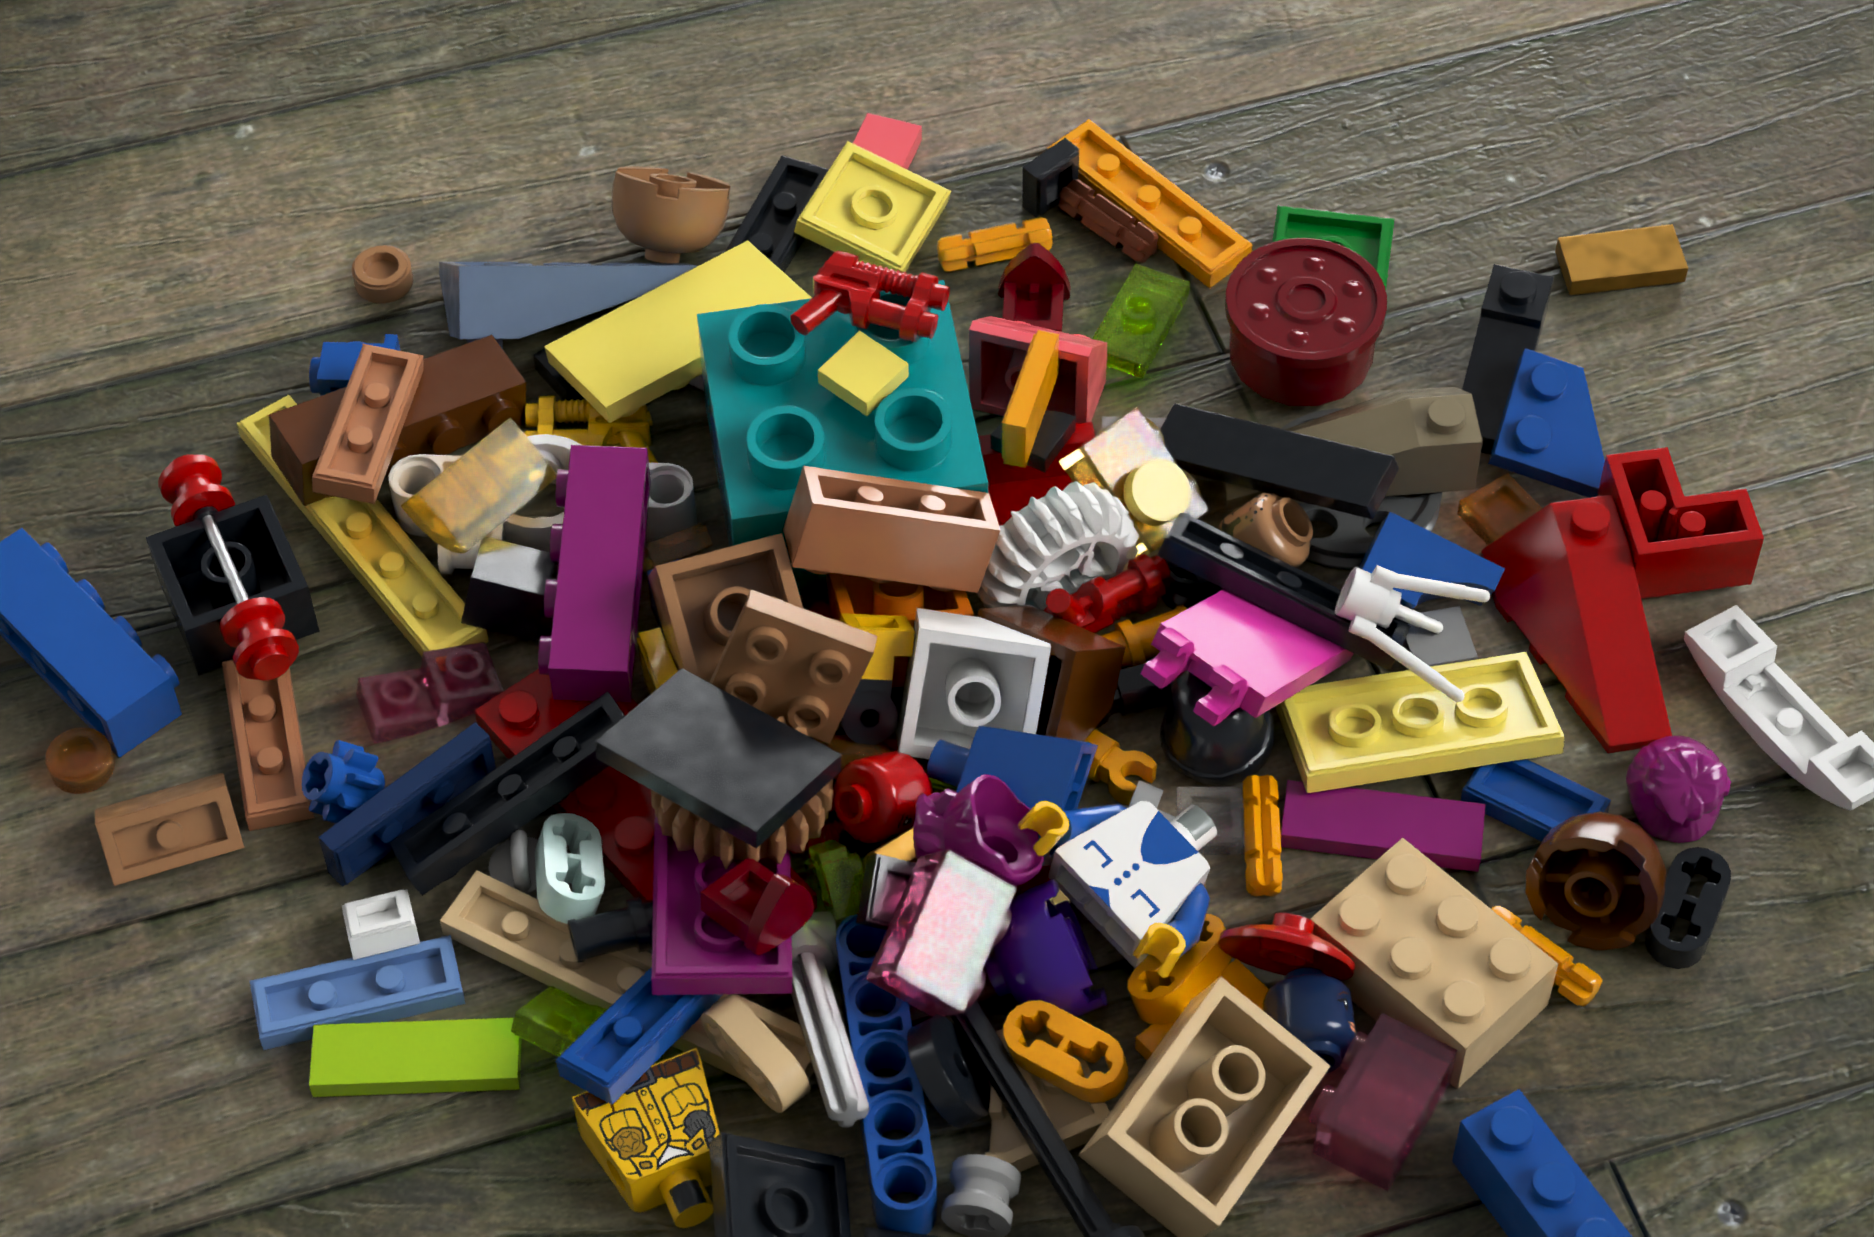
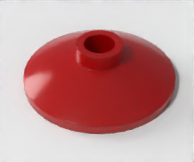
(1285, 947)

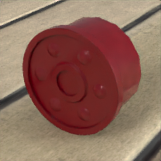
(1304, 320)

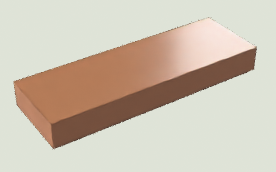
(368, 424)
(267, 748)

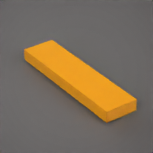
(1184, 227)

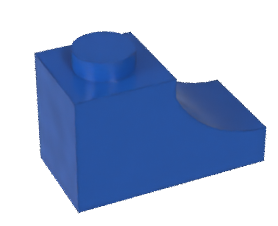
(1423, 554)

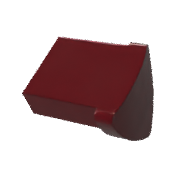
(1034, 288)
(757, 905)

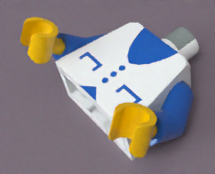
(1131, 873)

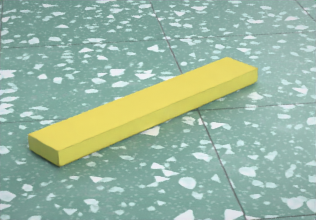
(377, 554)

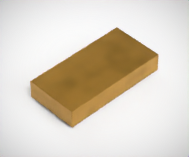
(1621, 259)

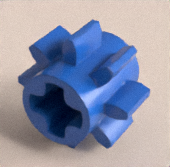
(341, 781)

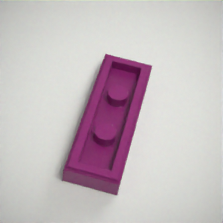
(1373, 821)

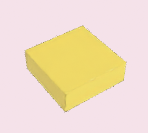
(863, 373)

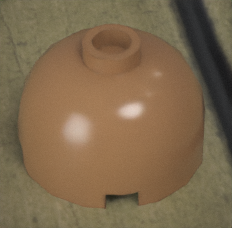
(668, 210)

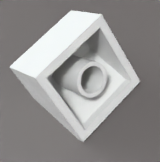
(968, 677)

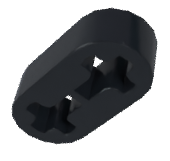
(1700, 911)

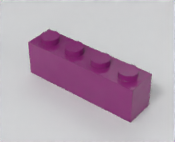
(598, 573)

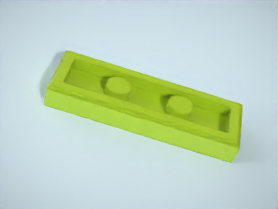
(414, 1057)

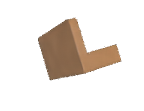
(168, 829)

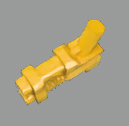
(623, 432)

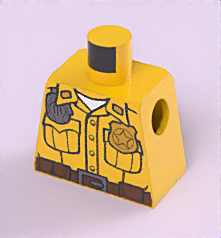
(656, 1138)

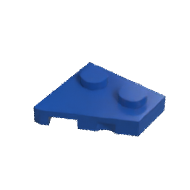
(1550, 426)

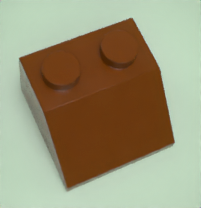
(1079, 672)

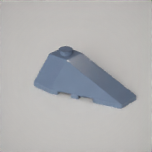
(527, 298)

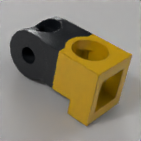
(871, 712)

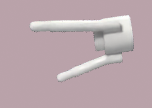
(1371, 601)

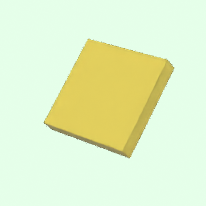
(872, 209)

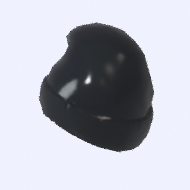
(1208, 752)

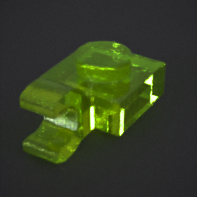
(837, 877)

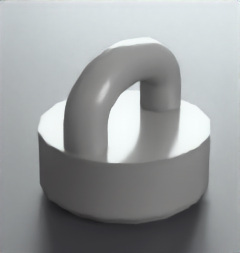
(515, 863)

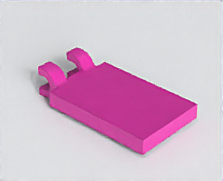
(1242, 654)

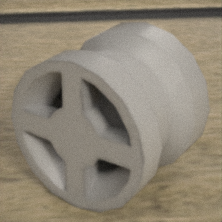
(981, 1196)

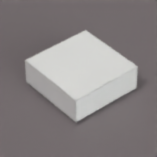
(380, 924)

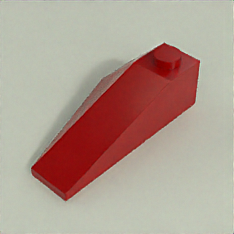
(1582, 610)

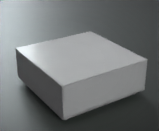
(1446, 647)

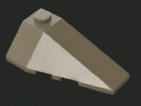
(1426, 431)

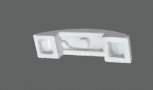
(1778, 714)

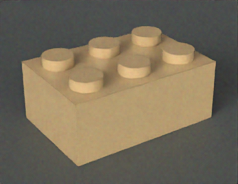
(1436, 957)
(1204, 1111)

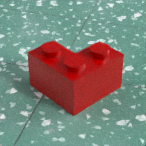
(1676, 538)

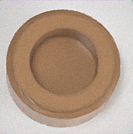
(382, 274)

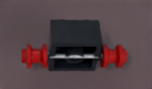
(229, 575)

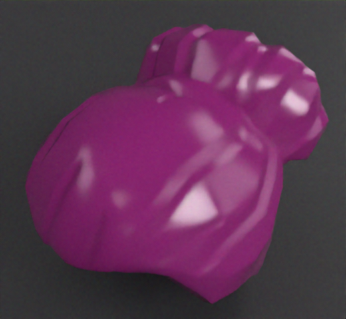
(1677, 788)
(980, 827)

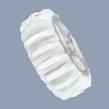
(1058, 545)

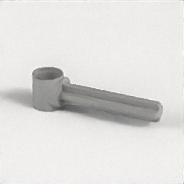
(821, 1023)

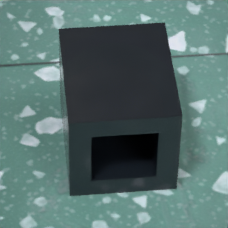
(508, 588)

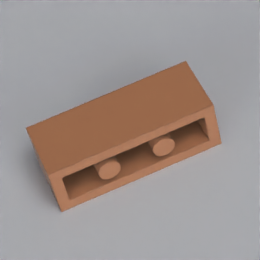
(890, 530)

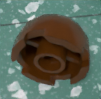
(1597, 880)

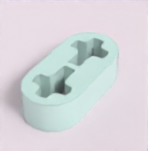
(558, 868)

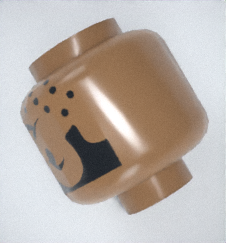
(1273, 526)

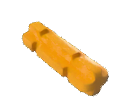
(992, 244)
(1262, 836)
(1576, 980)

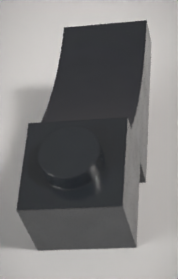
(1507, 325)

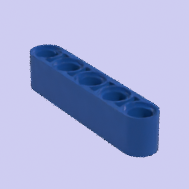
(892, 1101)

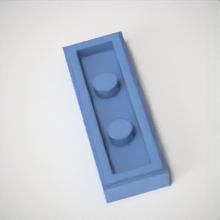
(357, 991)

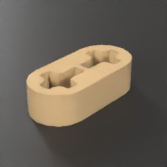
(755, 1053)

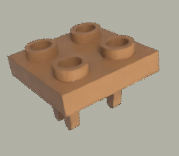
(794, 664)

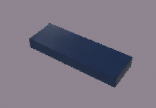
(365, 833)

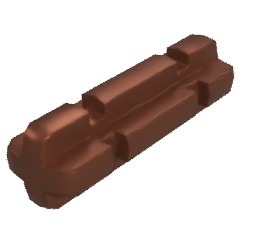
(1108, 220)

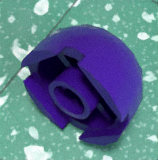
(1045, 954)

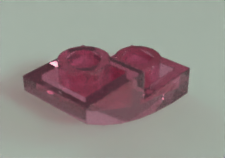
(438, 693)

